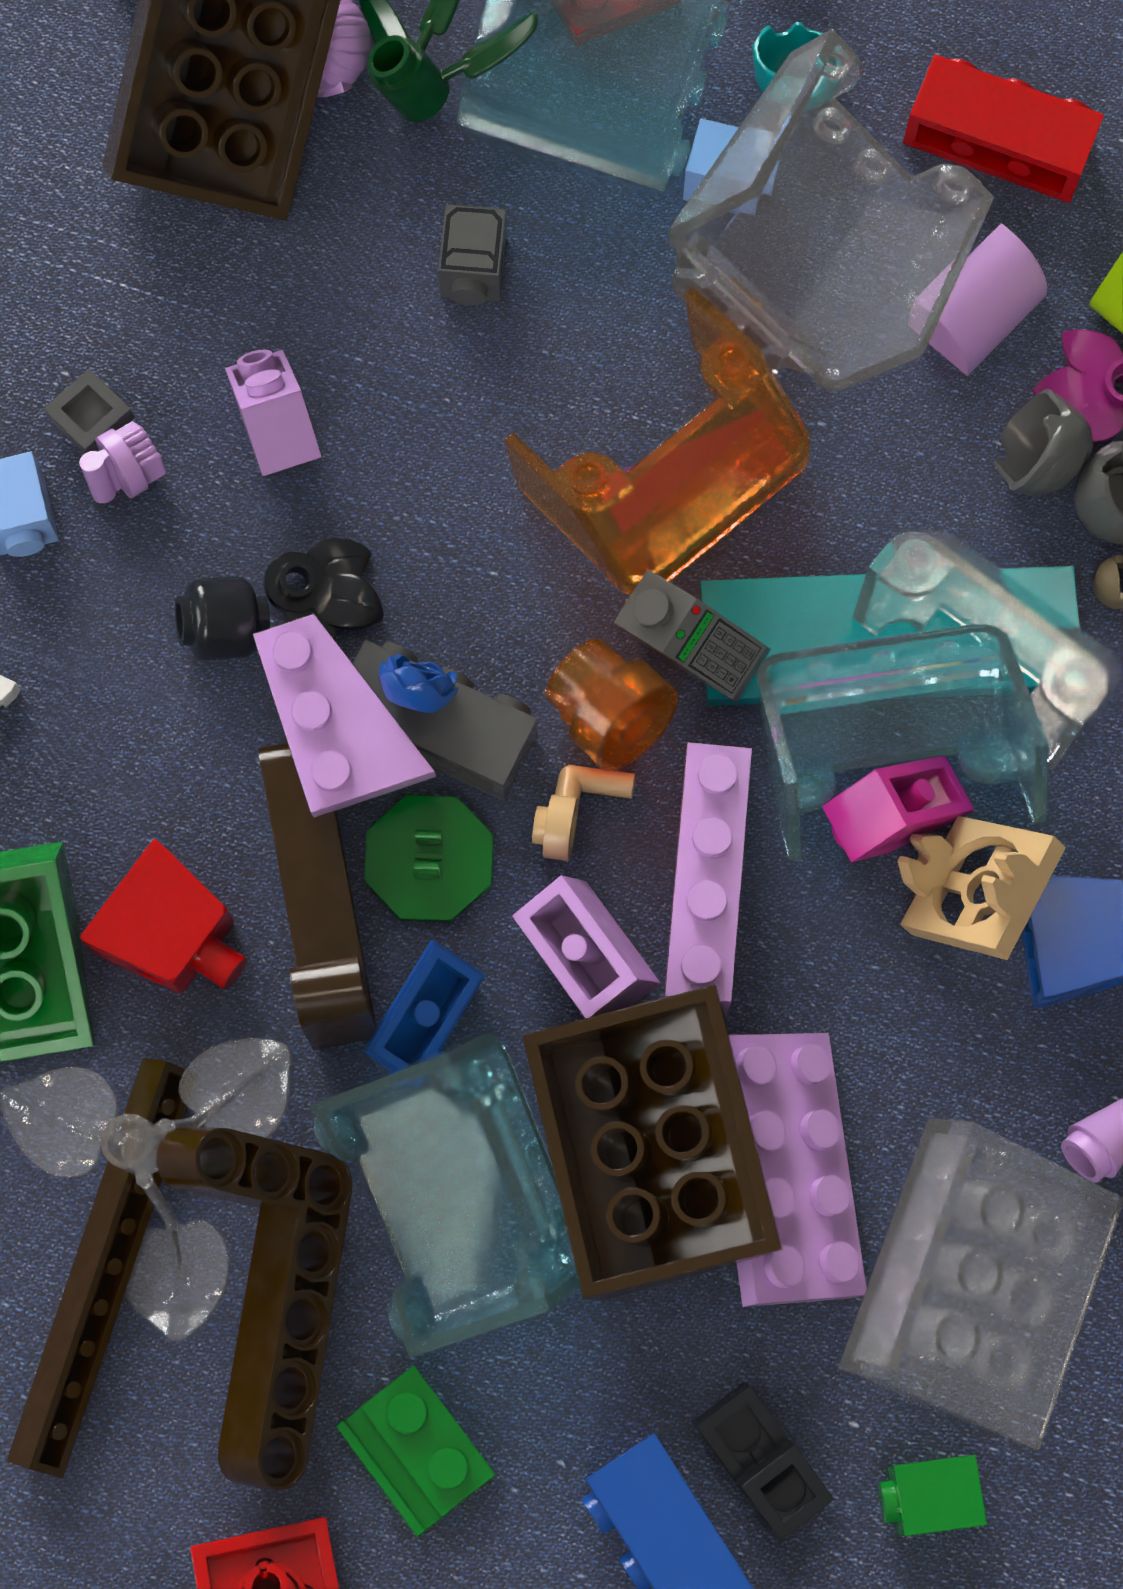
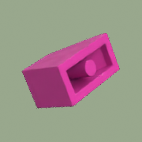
(895, 803)

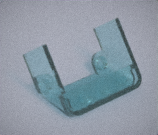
(898, 704)

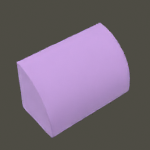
(989, 299)

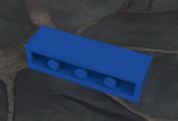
(660, 1523)

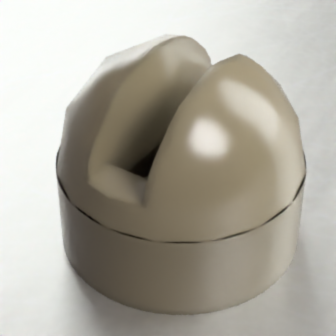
(1107, 582)

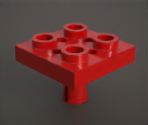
(298, 1555)

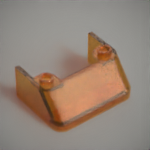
(693, 482)

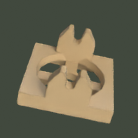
(1020, 860)

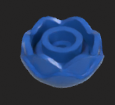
(416, 685)

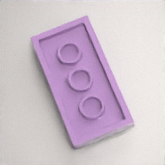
(805, 1168)

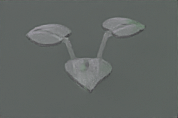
(73, 1113)

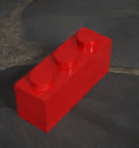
(1002, 127)

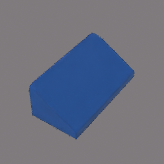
(424, 1009)

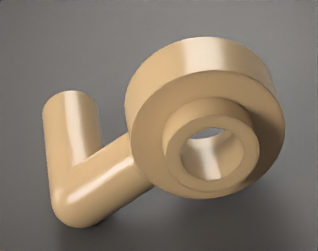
(557, 823)

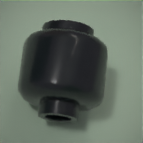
(220, 618)

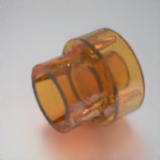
(611, 703)

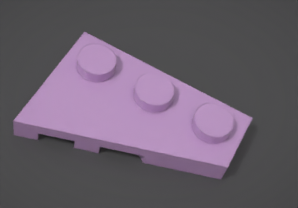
(333, 721)

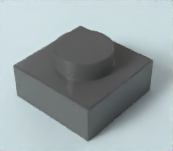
(87, 411)

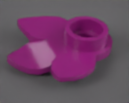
(1090, 380)

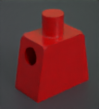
(165, 926)

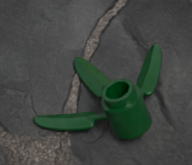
(409, 75)

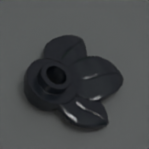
(332, 586)

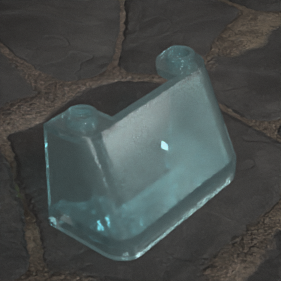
(457, 1191)

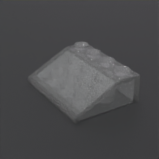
(982, 1281)

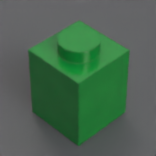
(933, 1496)

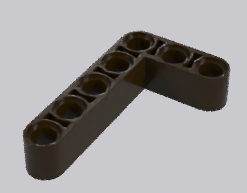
(330, 967)
(287, 1292)

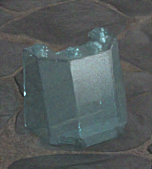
(597, 81)

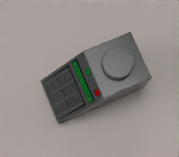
(691, 635)

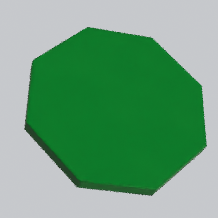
(428, 858)

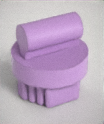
(123, 462)

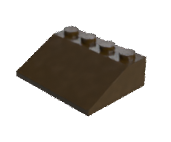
(220, 99)
(651, 1144)

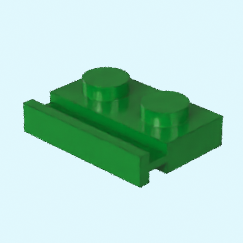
(415, 1451)

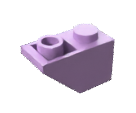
(273, 411)

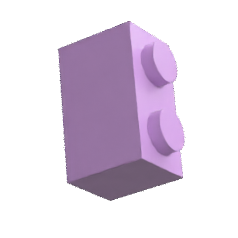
(585, 947)

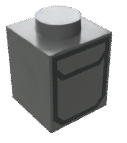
(472, 254)

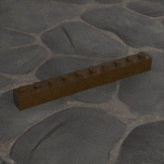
(93, 1292)

